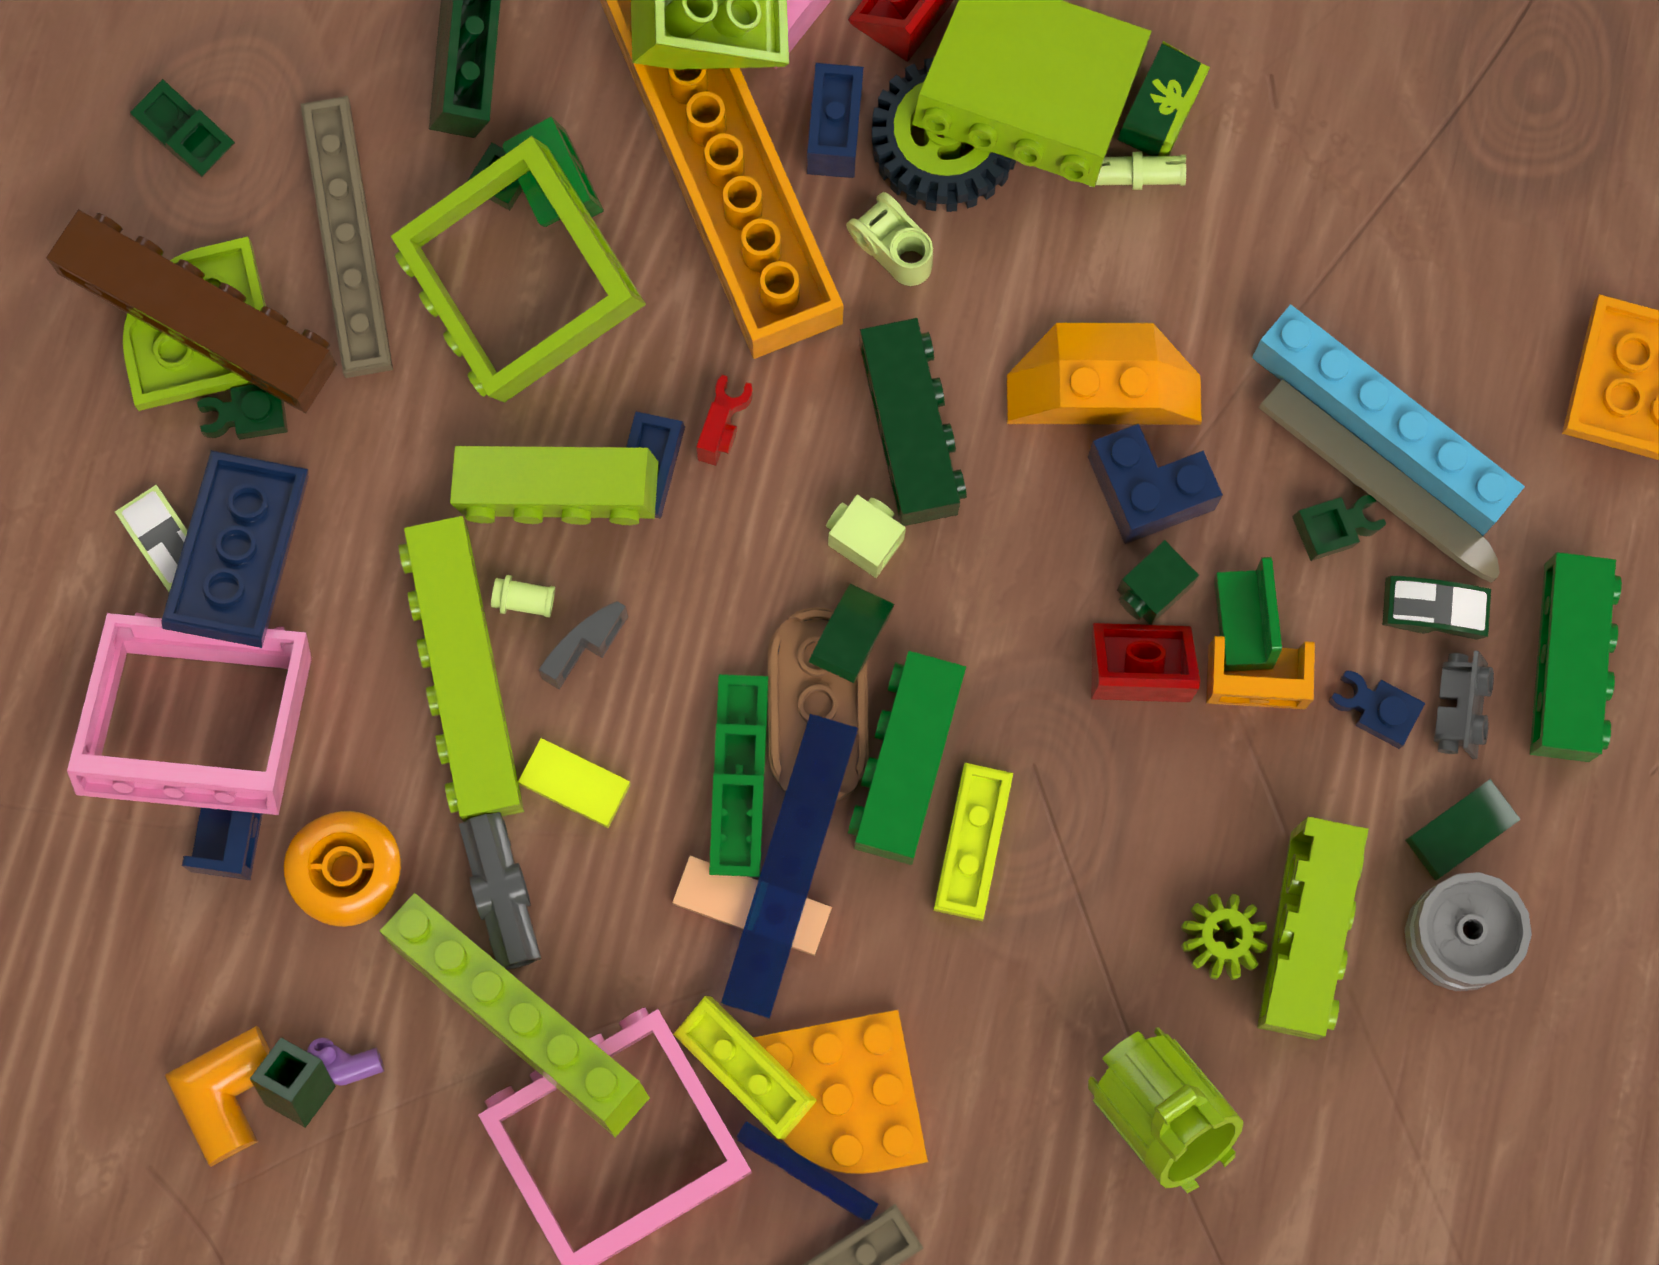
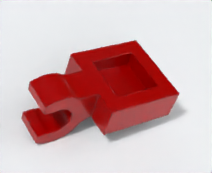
(718, 432)

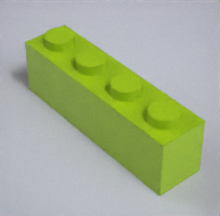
(554, 483)

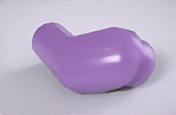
(344, 1067)

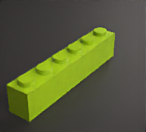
(462, 669)
(515, 1015)

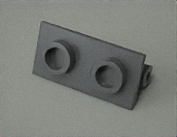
(1468, 685)

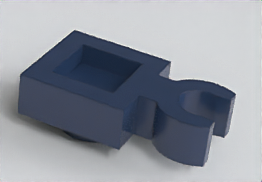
(1385, 711)

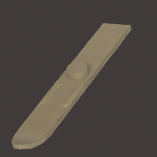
(1381, 480)

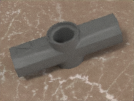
(500, 891)

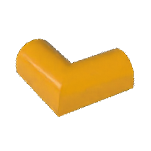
(208, 1092)

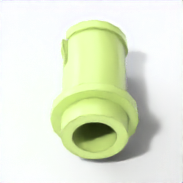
(522, 597)

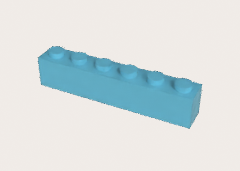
(1387, 419)

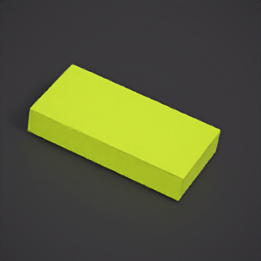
(574, 783)

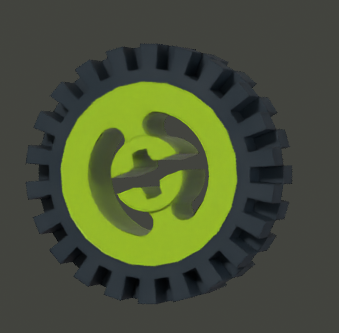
(936, 169)

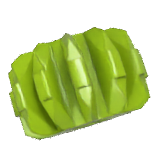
(1216, 951)

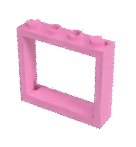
(176, 782)
(507, 1103)

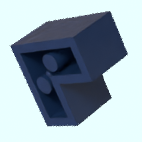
(1146, 496)

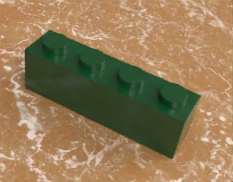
(464, 66)
(910, 421)

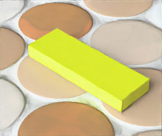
(973, 842)
(744, 1067)

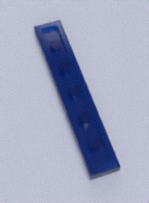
(789, 866)

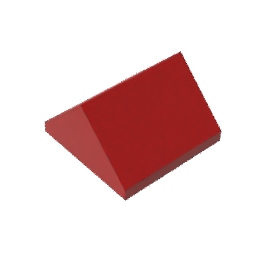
(898, 23)
(1143, 663)

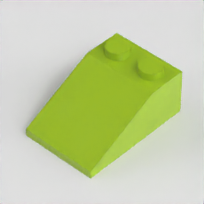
(710, 33)

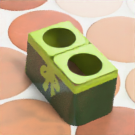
(1163, 102)

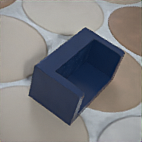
(834, 120)
(225, 843)

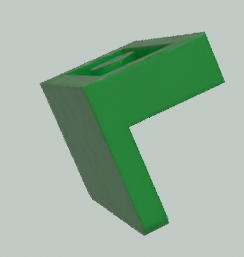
(560, 145)
(1249, 617)

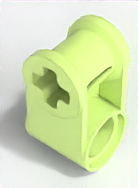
(889, 232)

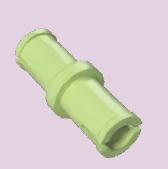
(1143, 170)

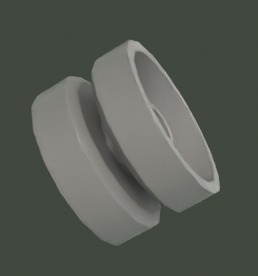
(1495, 918)

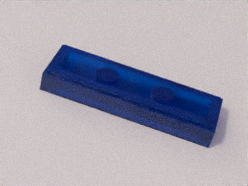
(806, 1172)

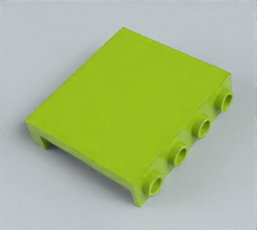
(1033, 82)

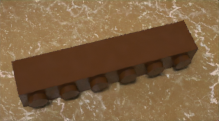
(193, 310)

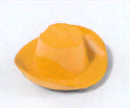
(342, 868)

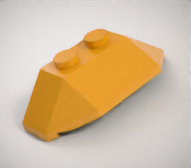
(1104, 378)

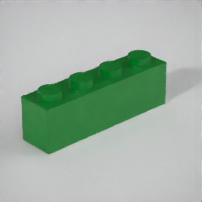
(1574, 657)
(908, 758)

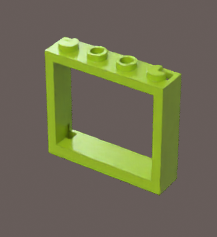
(619, 304)

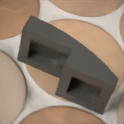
(593, 633)

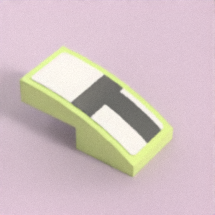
(155, 531)

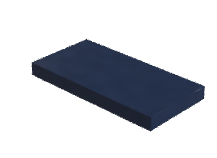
(235, 549)

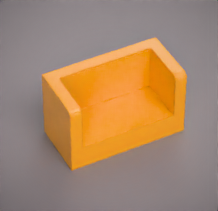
(1284, 686)

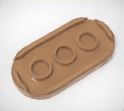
(805, 689)

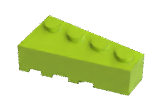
(1312, 928)

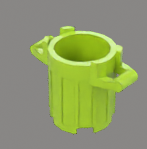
(1166, 1109)

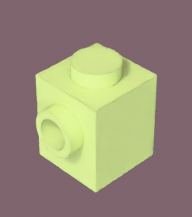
(865, 533)

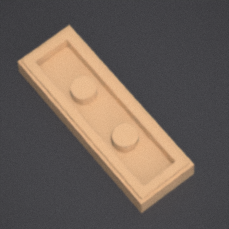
(730, 899)

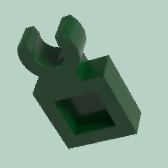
(251, 413)
(1333, 528)

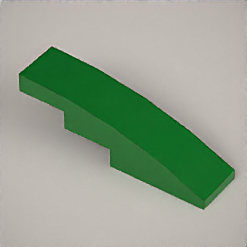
(739, 776)

